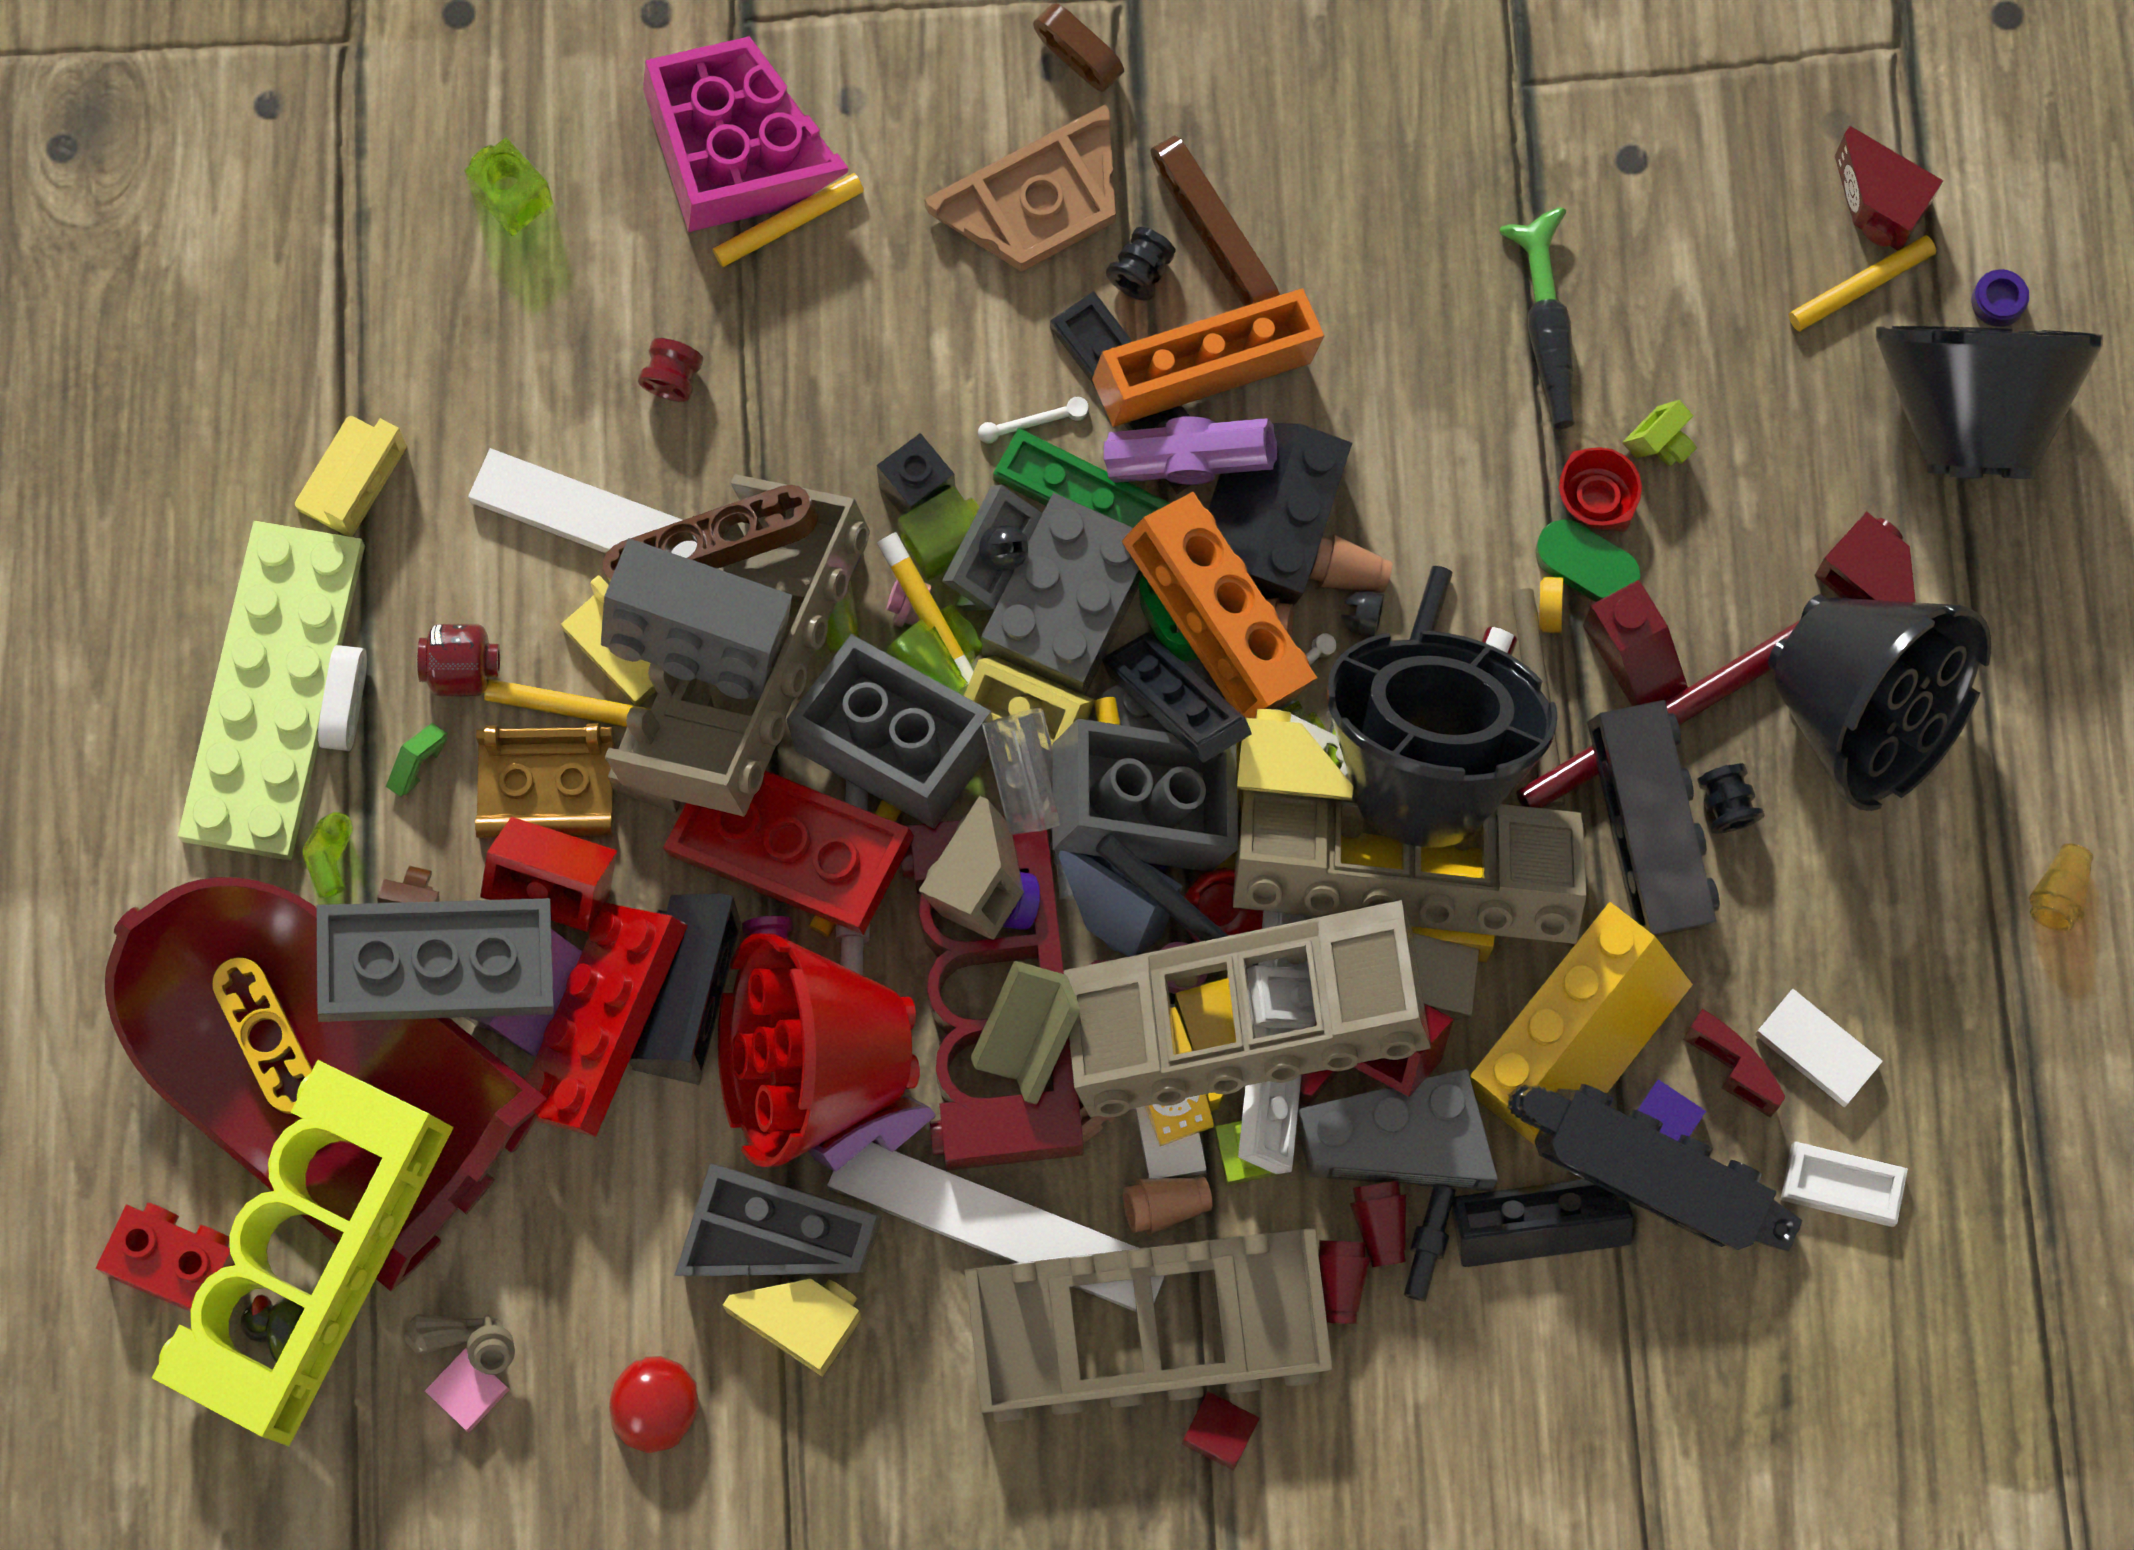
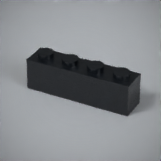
(1653, 819)

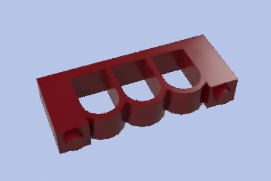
(1006, 1127)

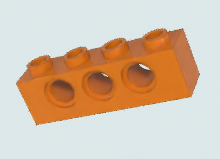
(1193, 596)

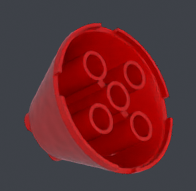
(807, 1048)

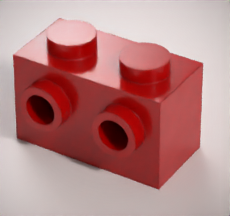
(546, 863)
(162, 1258)

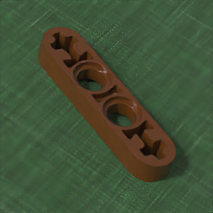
(1212, 222)
(709, 528)

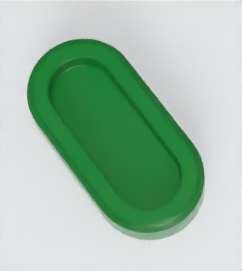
(1584, 560)

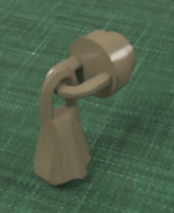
(488, 1348)

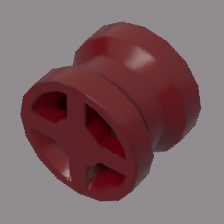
(670, 369)

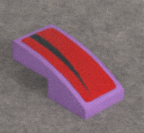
(886, 1128)

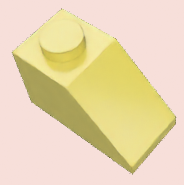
(1288, 760)
(800, 1319)

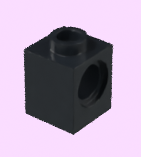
(914, 475)

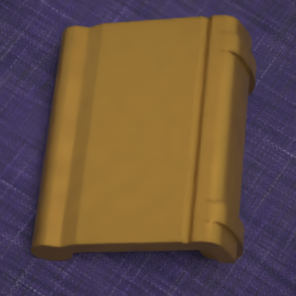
(545, 779)

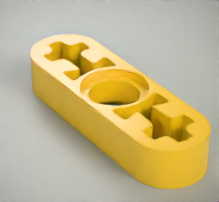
(233, 1004)

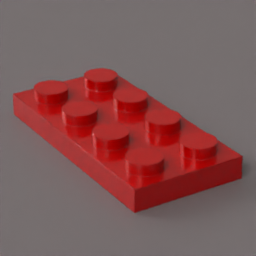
(797, 850)
(602, 1015)

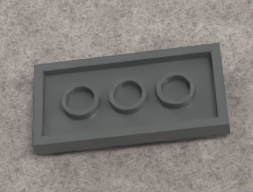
(434, 960)

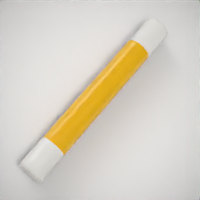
(921, 598)

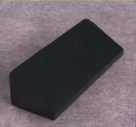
(1539, 1222)

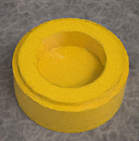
(1551, 605)

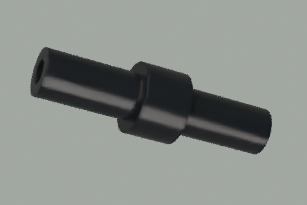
(1429, 1242)

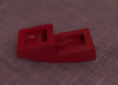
(1750, 1076)

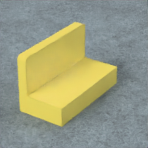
(351, 474)
(585, 630)

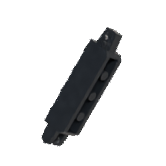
(1654, 1170)

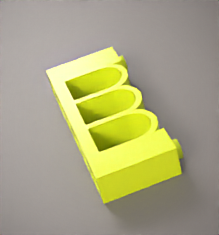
(203, 1358)

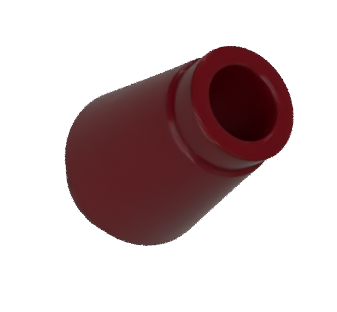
(1381, 1221)
(1343, 1278)

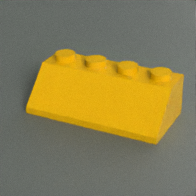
(1585, 1017)

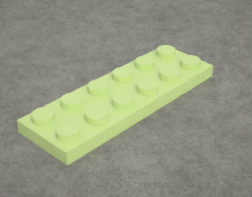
(270, 691)

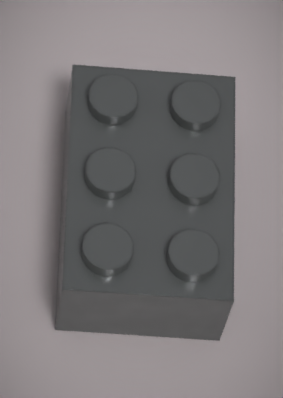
(1065, 596)
(694, 620)
(891, 731)
(1145, 794)

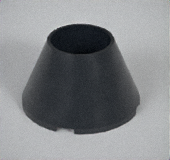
(1435, 732)

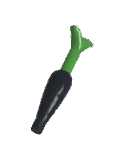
(1548, 318)

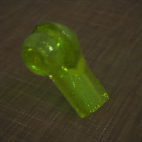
(323, 851)

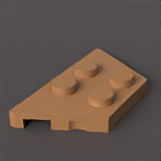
(1037, 195)

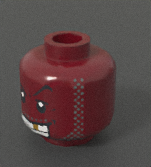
(457, 660)

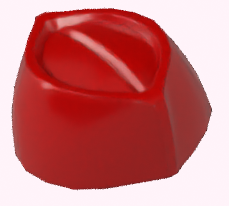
(1600, 488)

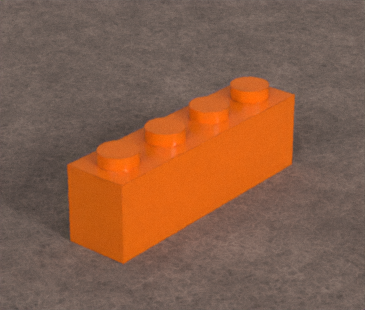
(1207, 357)

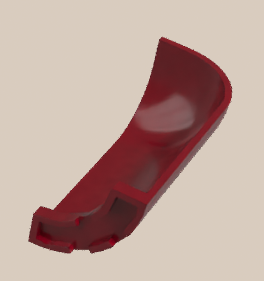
(189, 1055)

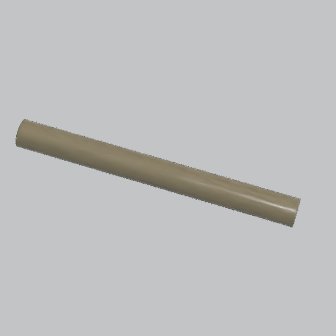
(1532, 656)

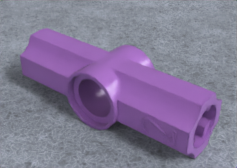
(1190, 450)

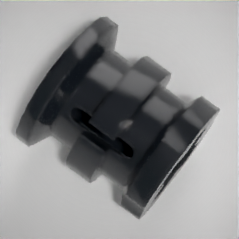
(1141, 264)
(1729, 798)

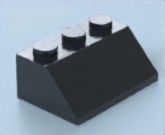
(1281, 513)
(689, 1000)

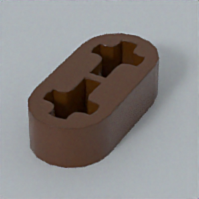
(1078, 47)

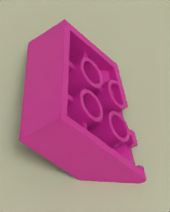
(733, 134)

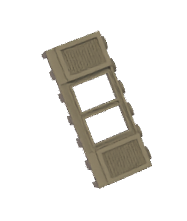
(720, 754)
(1527, 886)
(1361, 991)
(1266, 1310)

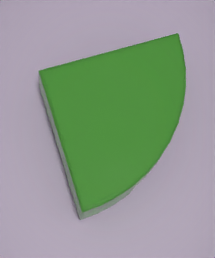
(410, 757)

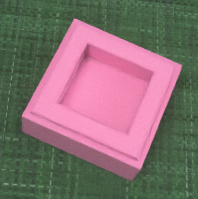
(466, 1392)

